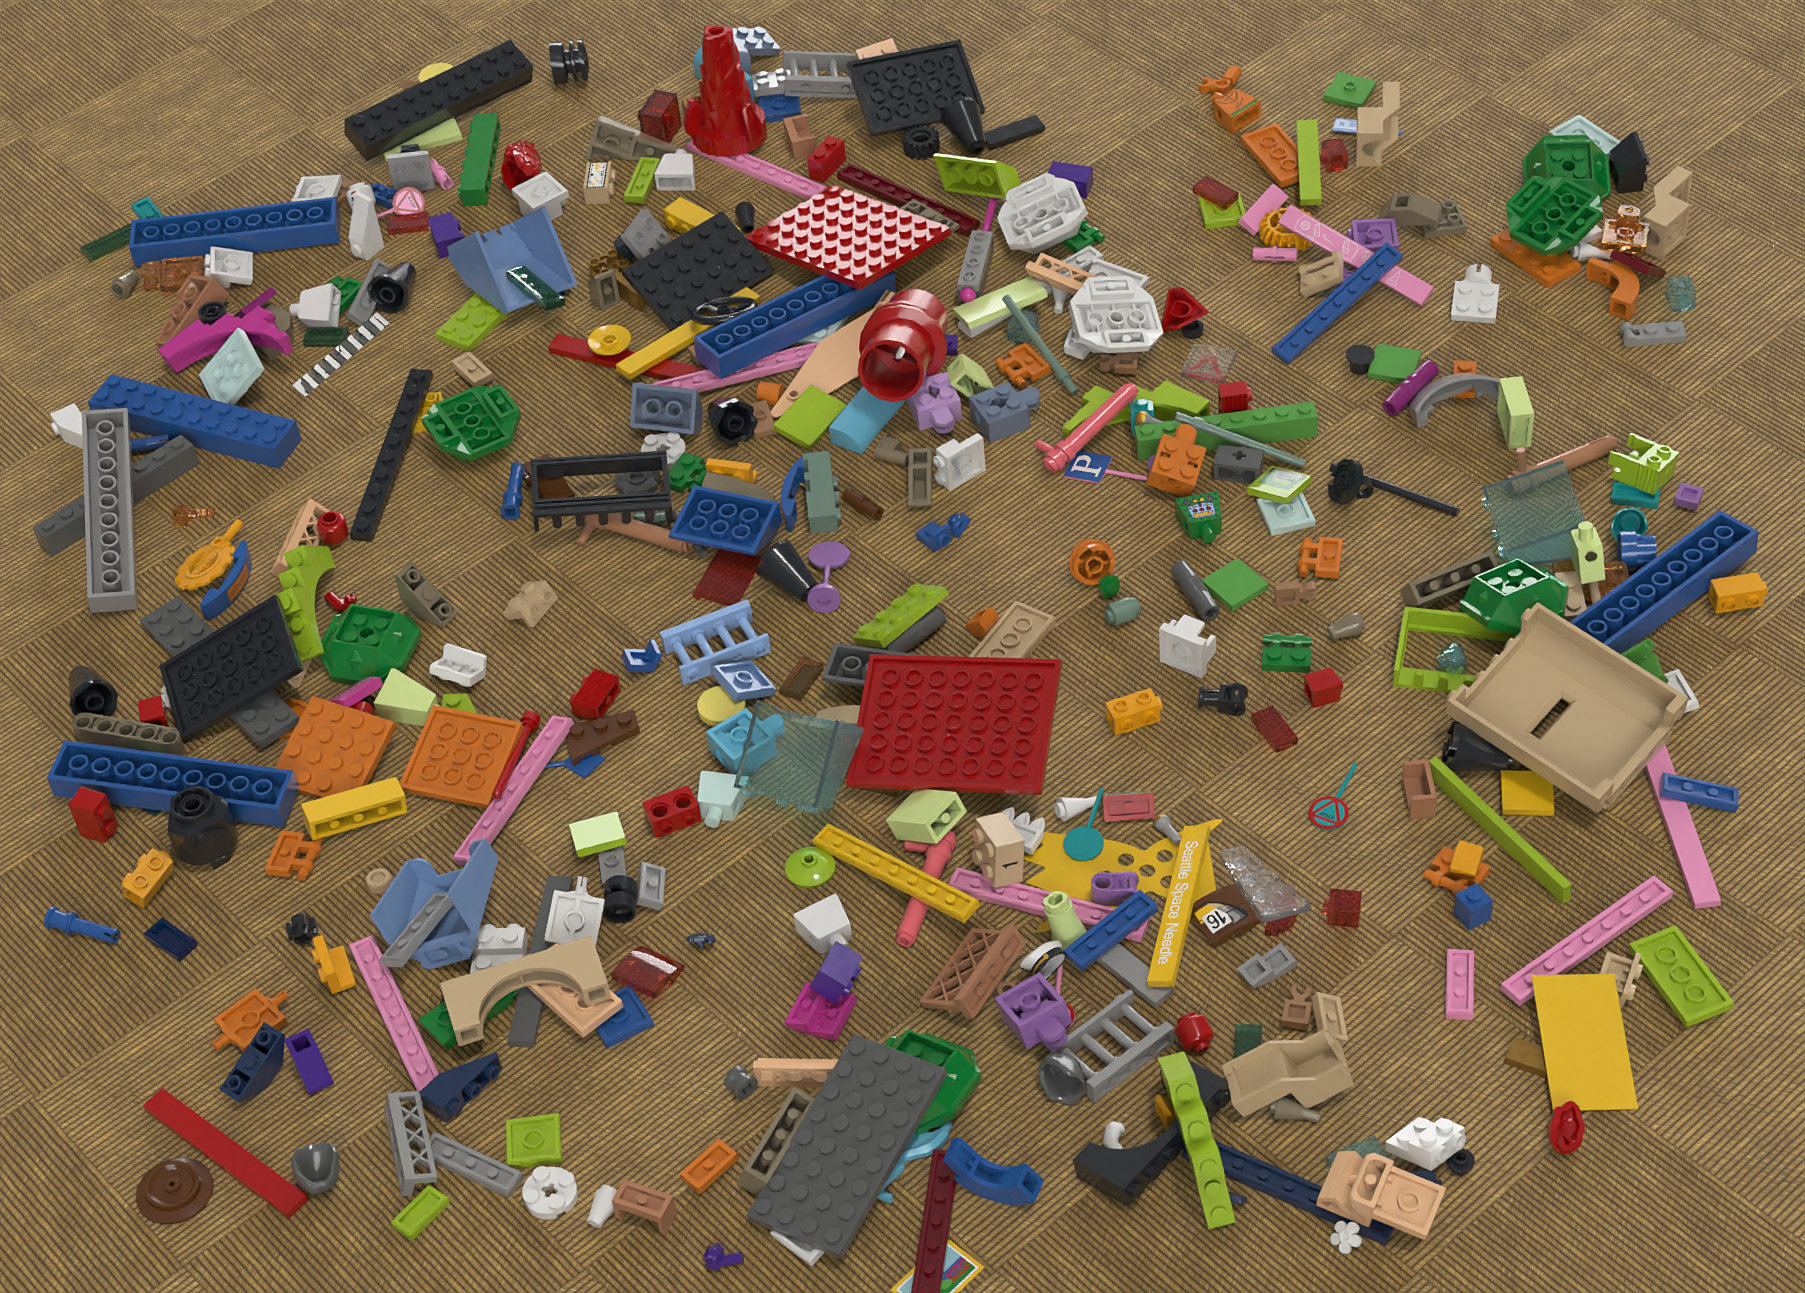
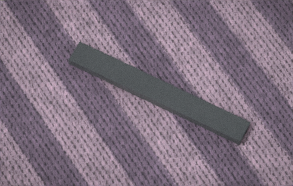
(528, 1006)

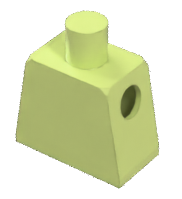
(964, 373)
(1586, 543)

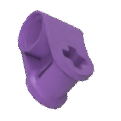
(1113, 887)

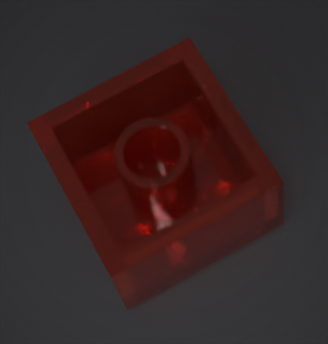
(660, 116)

